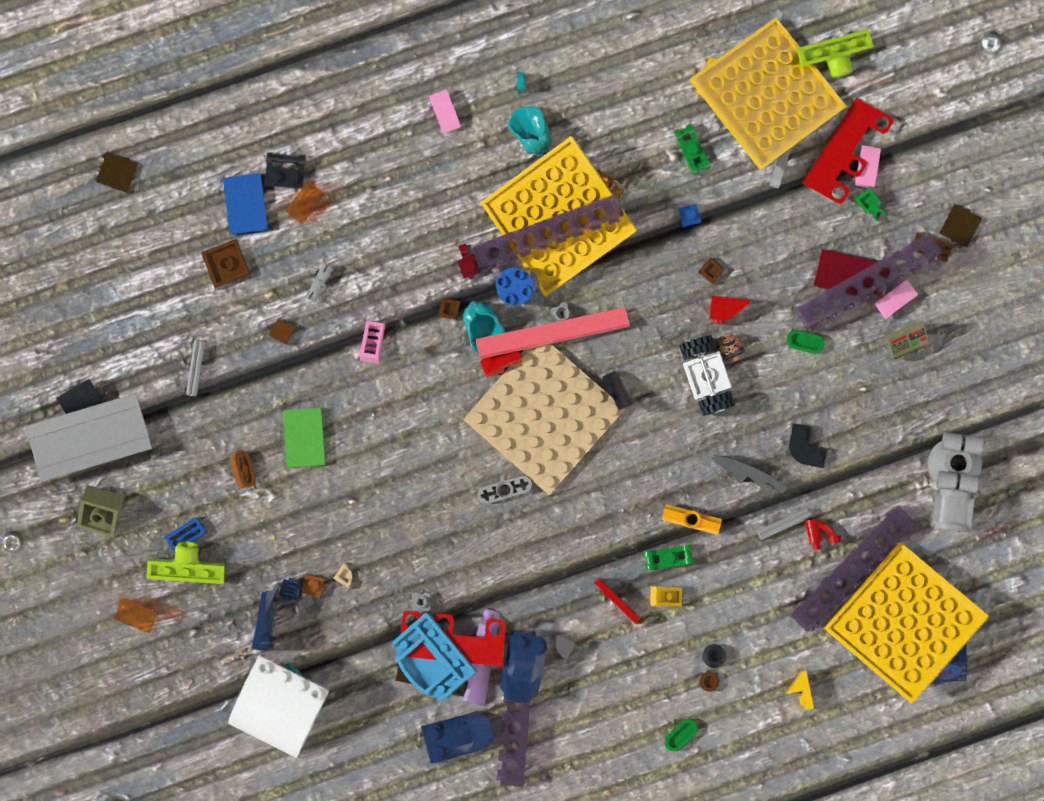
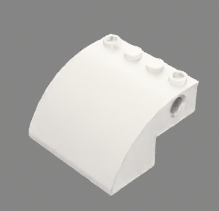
(277, 706)

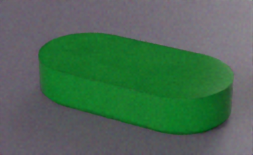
(805, 341)
(681, 735)

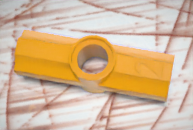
(704, 522)

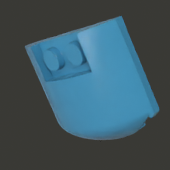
(429, 676)

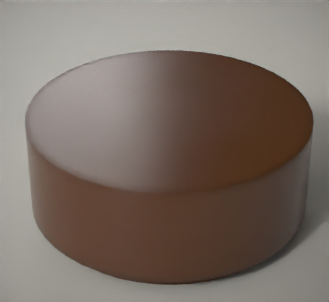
(709, 681)

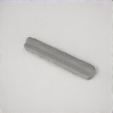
(195, 367)
(784, 523)

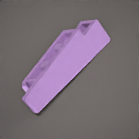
(478, 682)

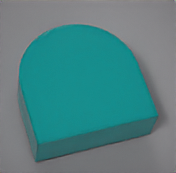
(520, 82)

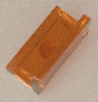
(305, 202)
(136, 615)

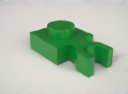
(869, 202)

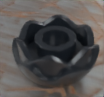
(708, 652)

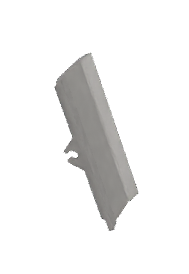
(88, 437)

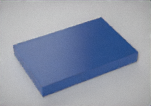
(245, 203)

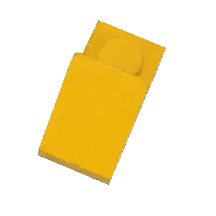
(666, 596)
(801, 685)

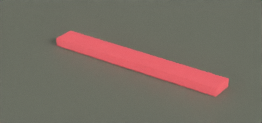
(552, 332)

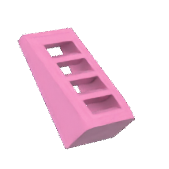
(373, 358)

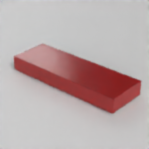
(617, 601)

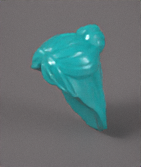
(531, 130)
(481, 322)

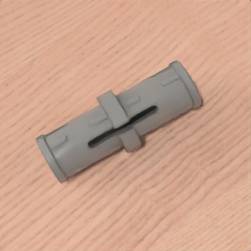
(318, 282)

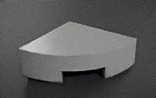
(564, 646)

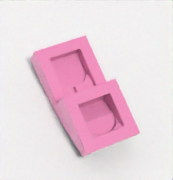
(444, 111)
(868, 176)
(896, 299)

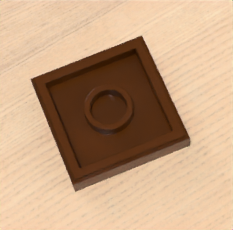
(225, 263)

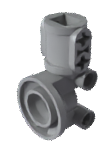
(953, 502)

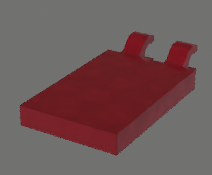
(838, 267)

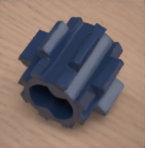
(290, 589)

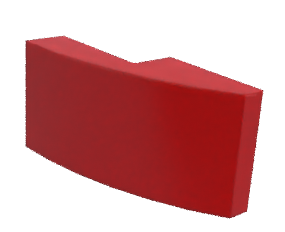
(496, 364)

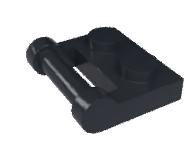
(284, 176)

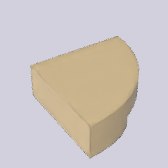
(344, 576)

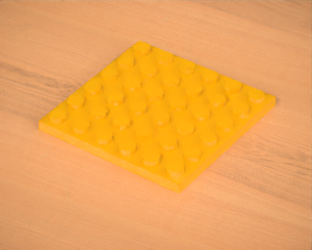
(767, 94)
(546, 189)
(906, 622)

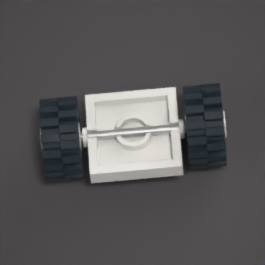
(707, 375)

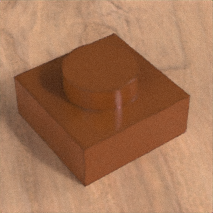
(313, 585)

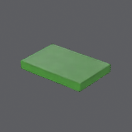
(304, 437)

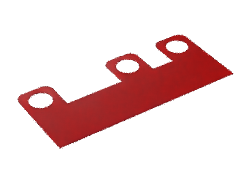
(839, 149)
(476, 650)

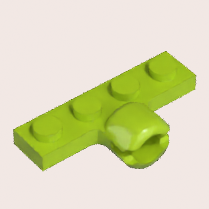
(836, 52)
(186, 567)

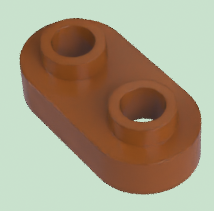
(242, 469)

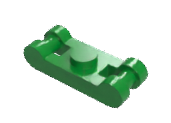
(691, 149)
(668, 557)

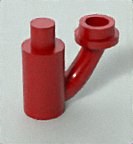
(814, 535)

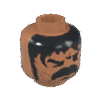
(730, 347)

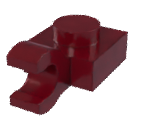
(468, 264)

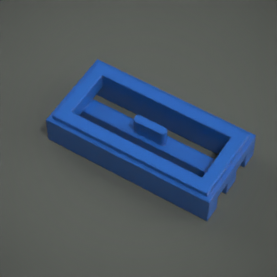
(199, 526)

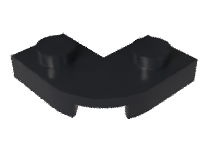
(801, 451)

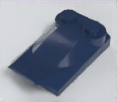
(263, 634)
(523, 666)
(457, 736)

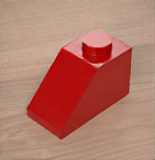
(725, 308)

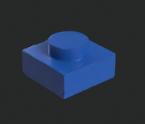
(689, 215)

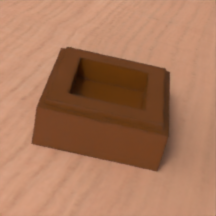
(711, 271)
(449, 309)
(281, 331)

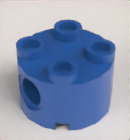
(517, 285)

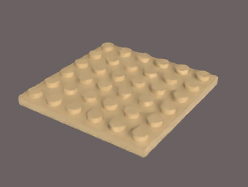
(543, 415)

